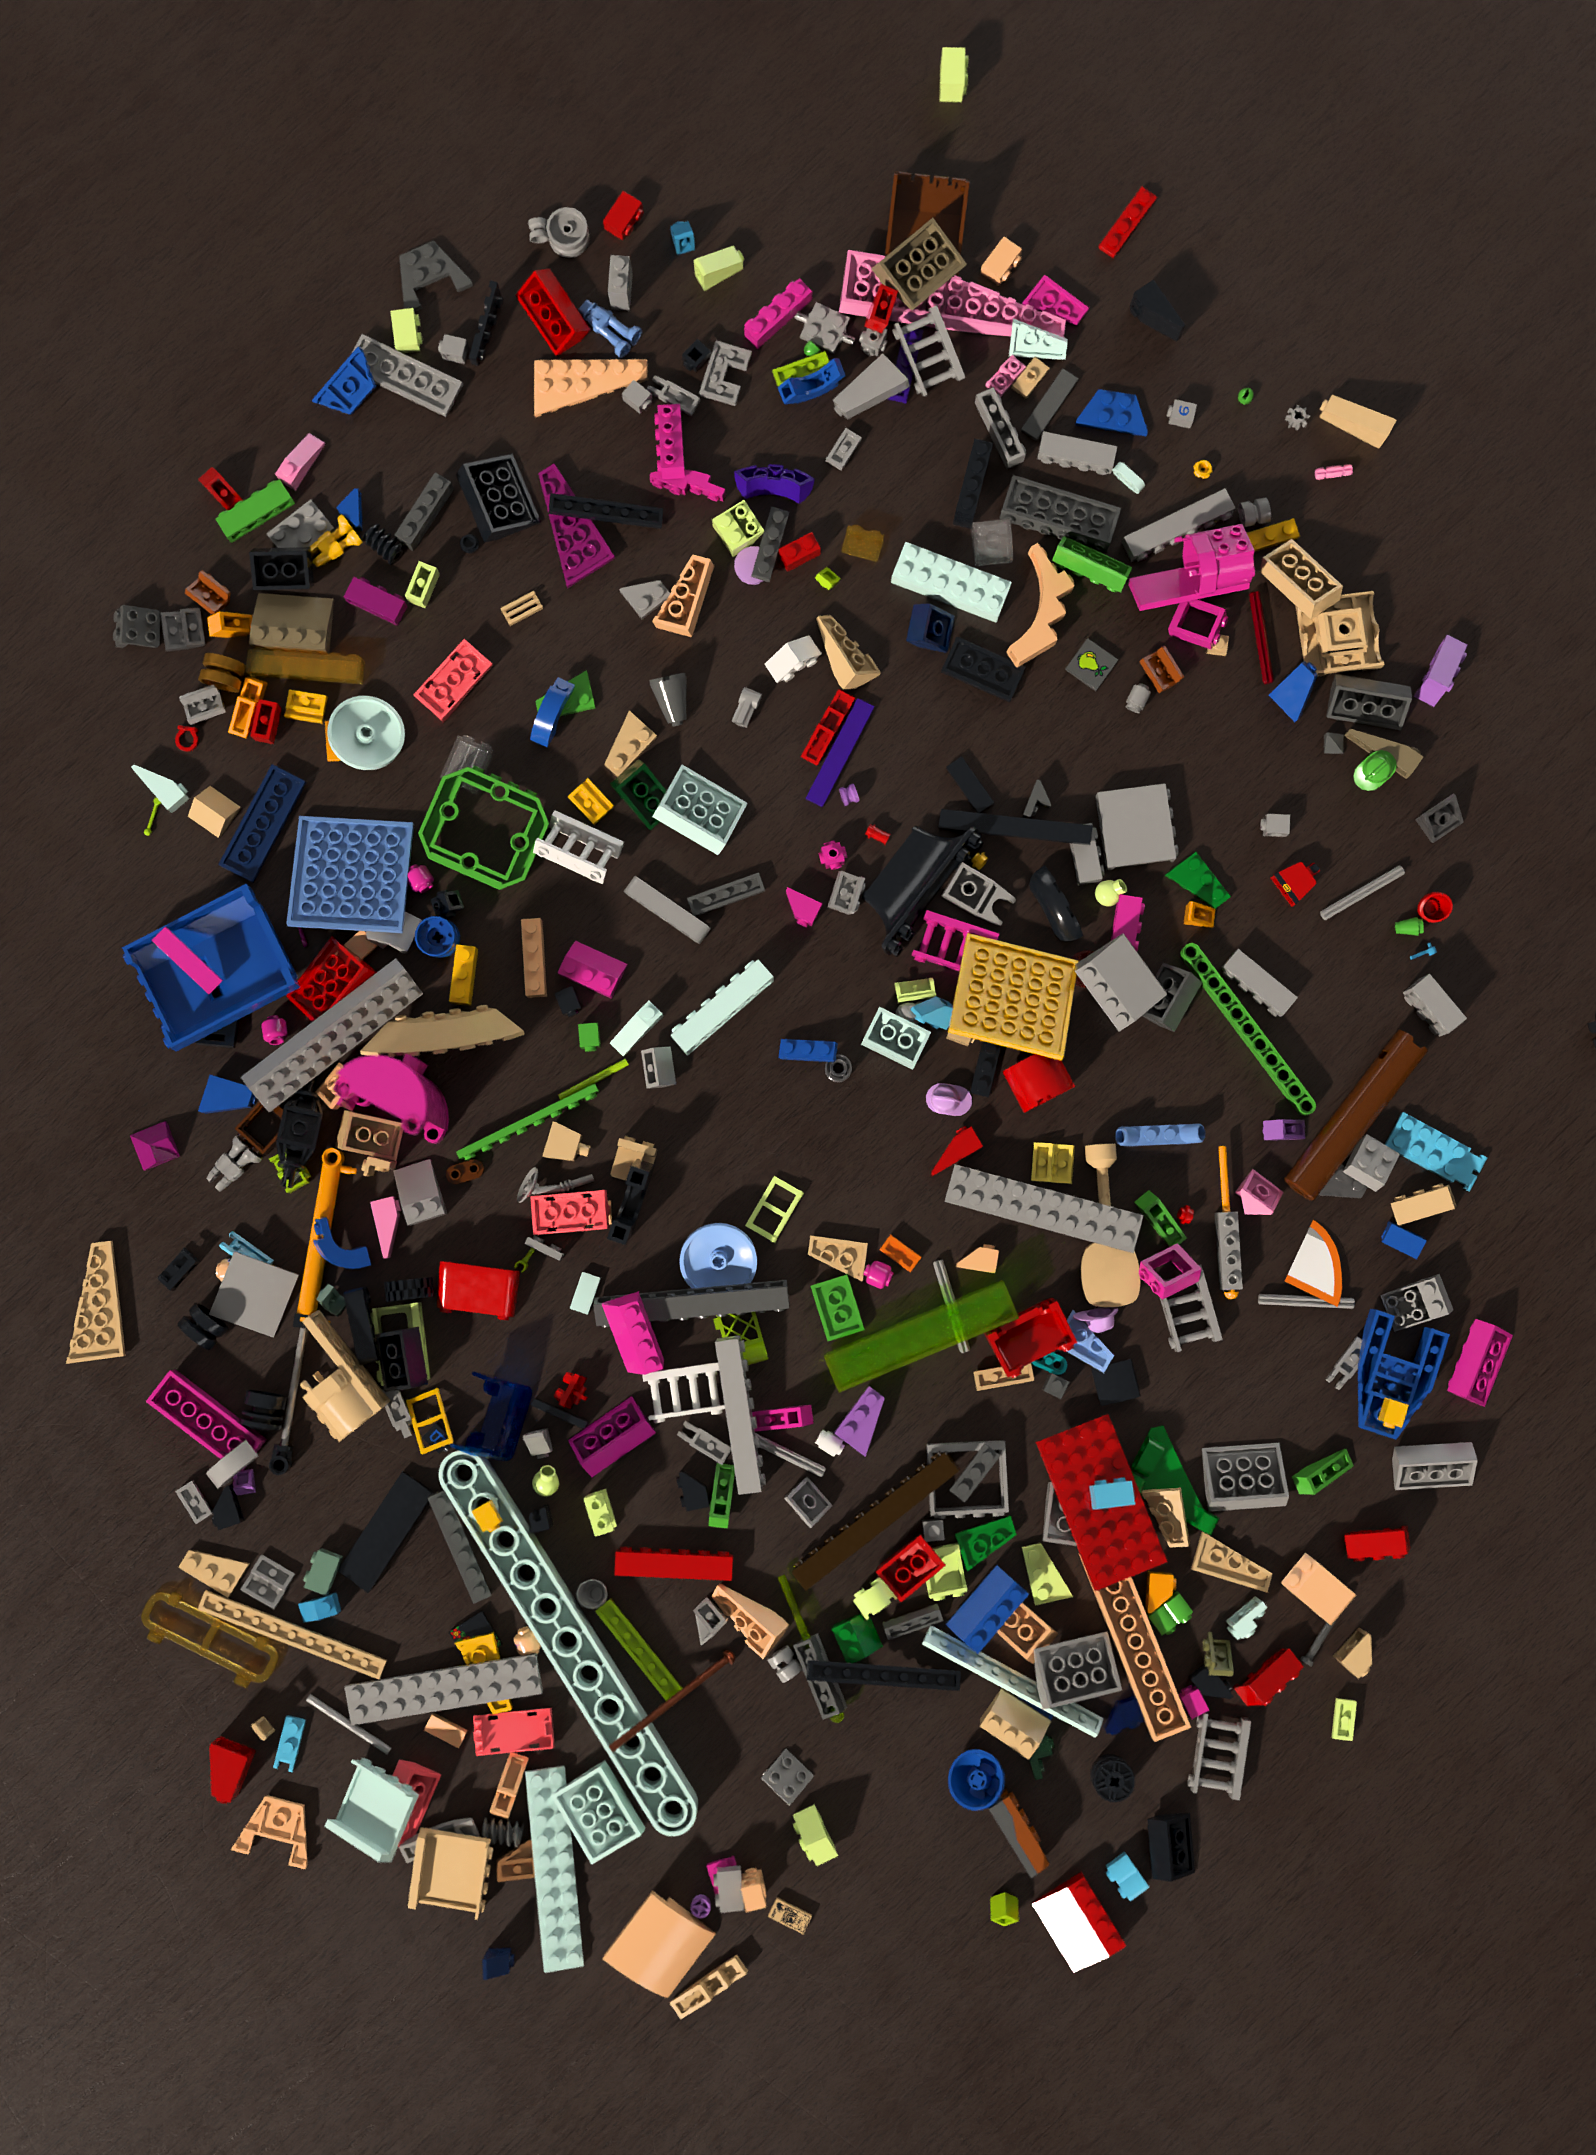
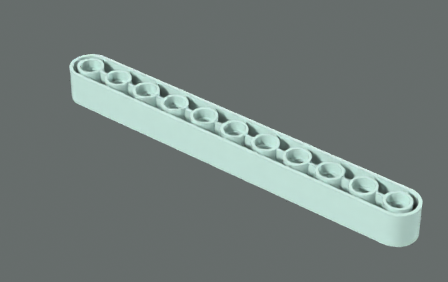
(570, 1660)

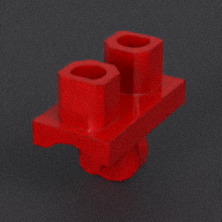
(574, 1391)

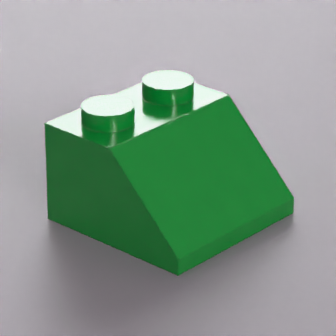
(856, 1637)

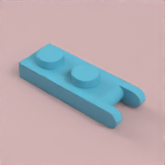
(244, 1247)
(290, 1741)

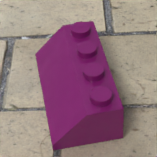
(611, 1436)

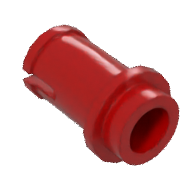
(877, 834)

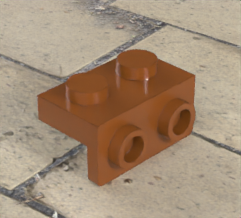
(208, 593)
(1162, 669)

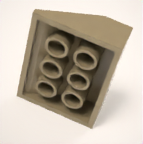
(920, 264)
(292, 623)

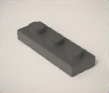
(974, 1472)
(912, 1621)

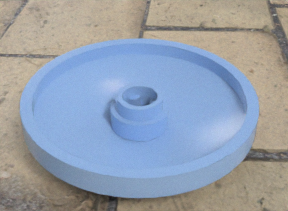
(718, 1257)

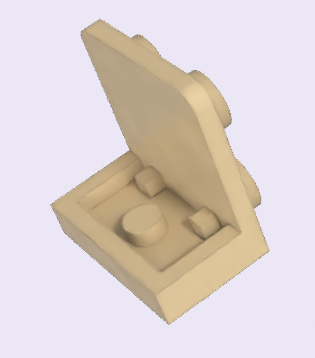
(628, 1152)

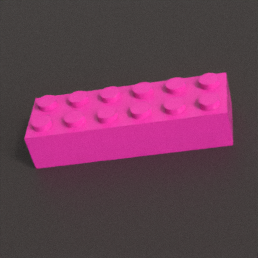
(201, 1416)

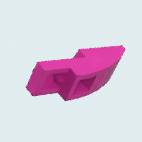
(695, 481)

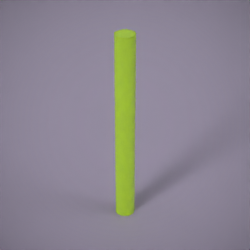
(594, 1079)

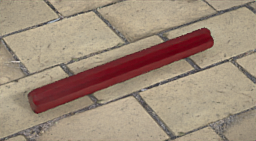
(1261, 637)

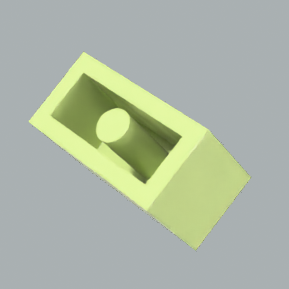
(406, 331)
(422, 584)

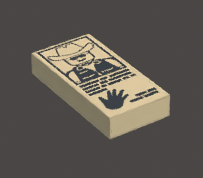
(790, 1915)

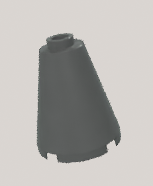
(671, 697)

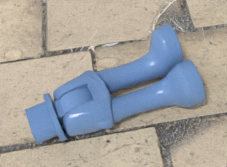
(601, 318)

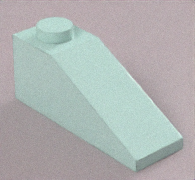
(166, 790)
(636, 1028)

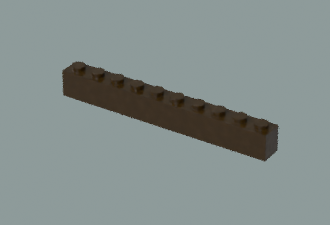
(876, 1520)

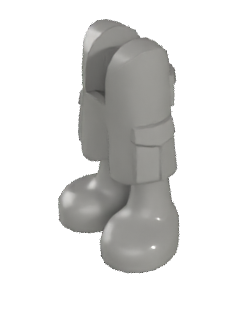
(227, 1165)

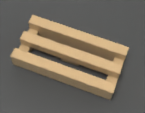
(519, 601)

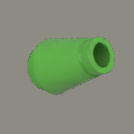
(1411, 926)

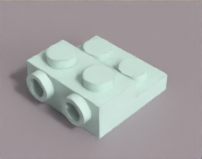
(1242, 1623)

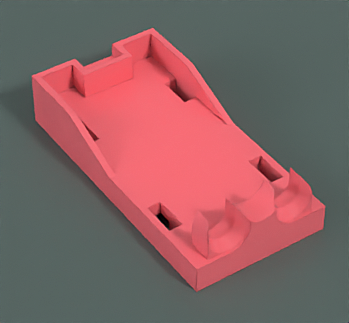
(453, 680)
(570, 1212)
(514, 1731)

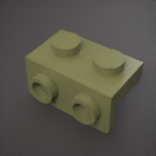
(1218, 1656)

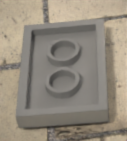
(301, 527)

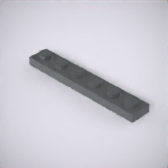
(459, 1546)

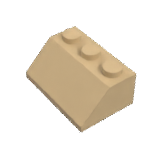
(1015, 1723)

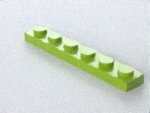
(638, 1649)

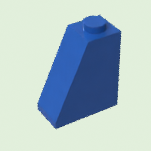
(1295, 690)
(225, 1096)

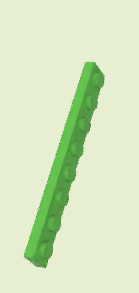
(521, 1126)

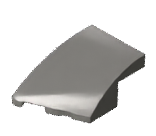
(399, 941)

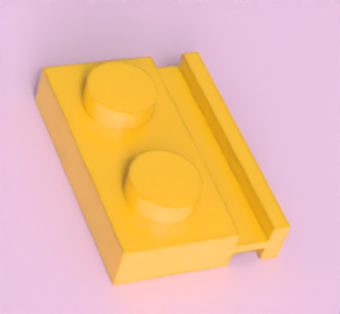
(305, 706)
(590, 801)

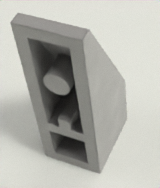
(538, 1442)

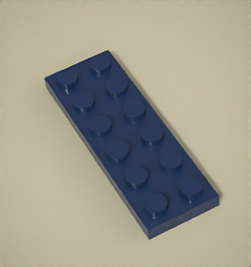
(262, 823)

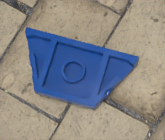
(348, 385)
(1114, 413)

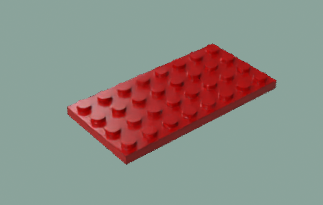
(1110, 1540)

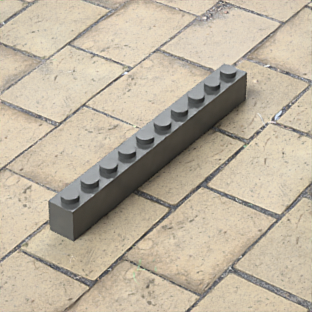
(707, 1301)

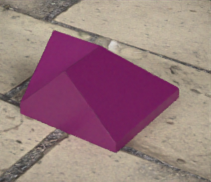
(155, 1145)

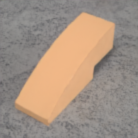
(509, 1785)

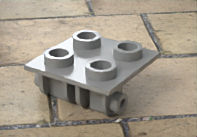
(787, 1777)

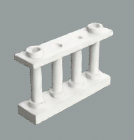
(586, 834)
(672, 1376)

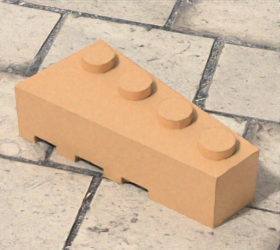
(686, 598)

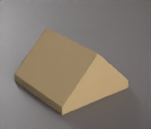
(213, 811)

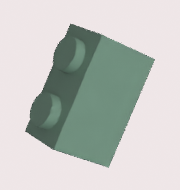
(323, 1571)

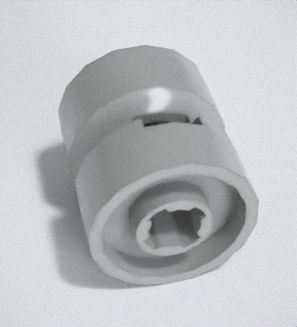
(1254, 512)
(791, 1666)

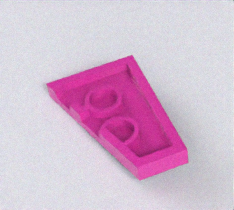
(1055, 300)

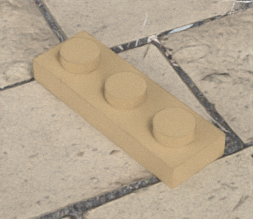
(996, 1377)

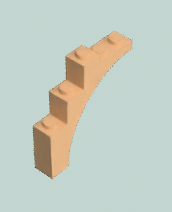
(1050, 611)

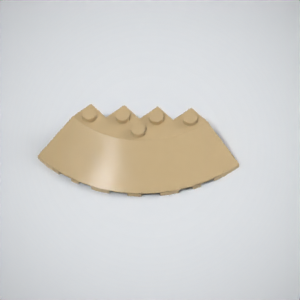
(442, 1032)

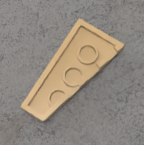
(1223, 1562)

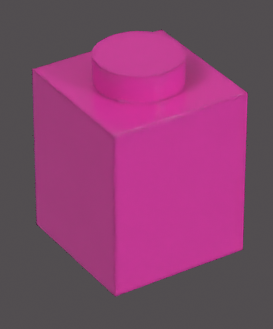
(1193, 1701)

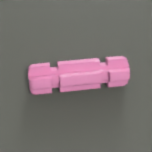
(1333, 471)

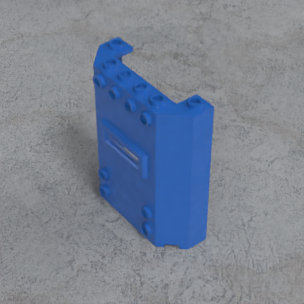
(237, 945)

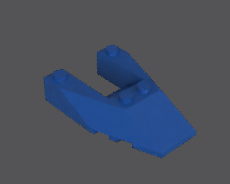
(1391, 1377)

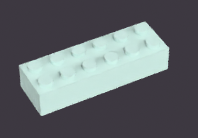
(950, 582)
(722, 1007)

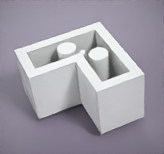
(793, 658)

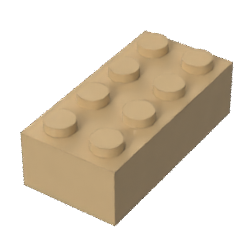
(1301, 579)

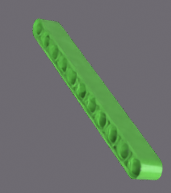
(1256, 1034)

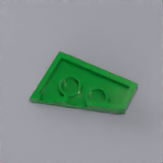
(984, 1539)

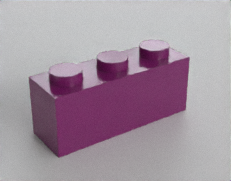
(376, 600)

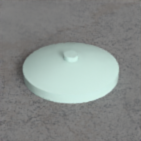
(365, 732)

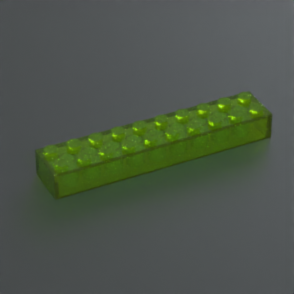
(920, 1336)

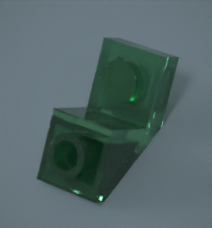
(1043, 1750)

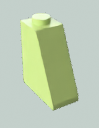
(718, 266)

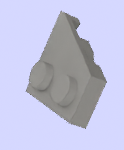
(645, 597)

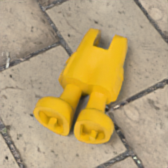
(328, 542)

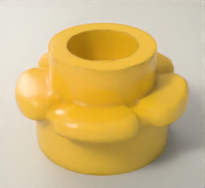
(1207, 469)
(979, 860)

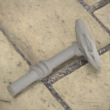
(530, 1186)

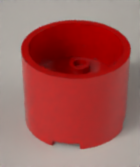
(1037, 1080)

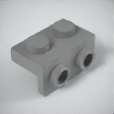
(202, 704)
(846, 893)

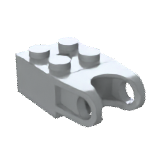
(983, 894)

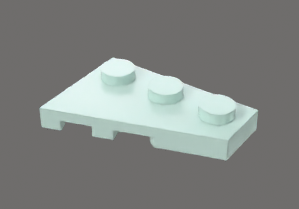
(1035, 342)

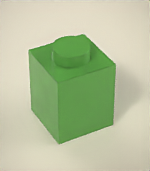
(589, 1036)

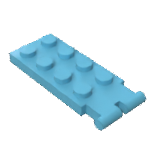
(1435, 1151)

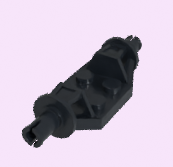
(298, 1132)

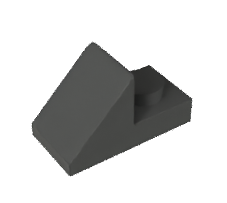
(1037, 796)

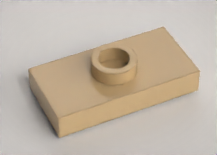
(1030, 377)

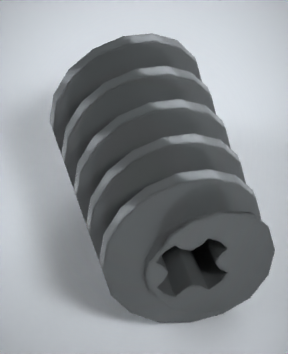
(502, 1832)

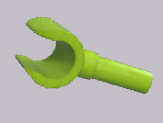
(524, 1261)

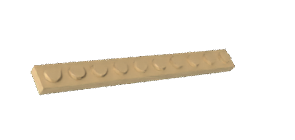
(292, 1634)

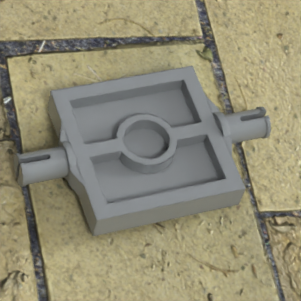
(825, 327)

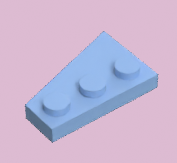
(1088, 1346)

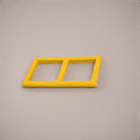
(418, 1425)

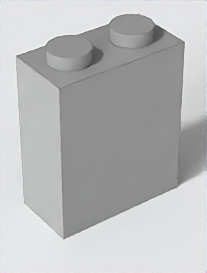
(620, 282)

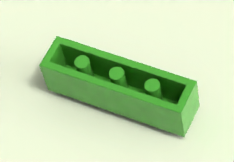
(254, 510)

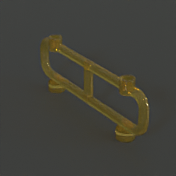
(243, 1675)

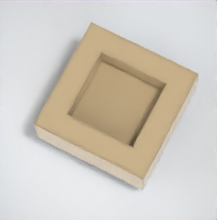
(1221, 647)

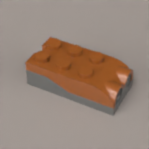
(1017, 1831)

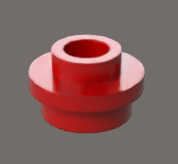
(1185, 1214)

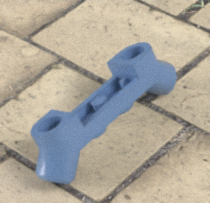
(1160, 1135)

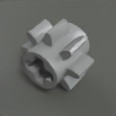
(1296, 423)

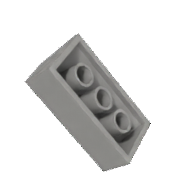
(1434, 1466)

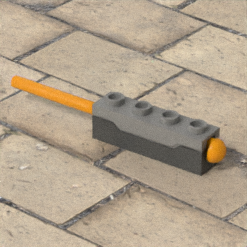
(1227, 1237)

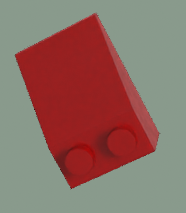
(910, 1567)

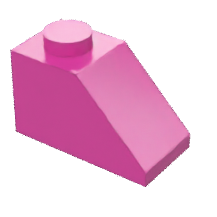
(803, 907)

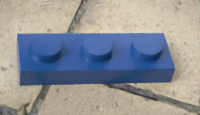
(808, 1050)

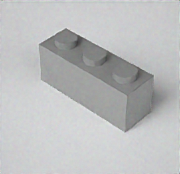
(1087, 861)

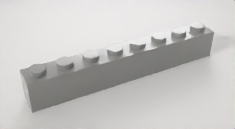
(739, 1414)

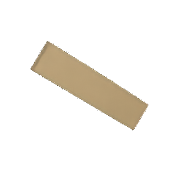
(708, 1986)

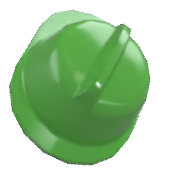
(1375, 770)

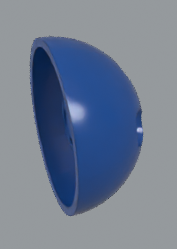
(967, 1783)

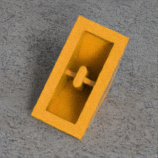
(1199, 915)

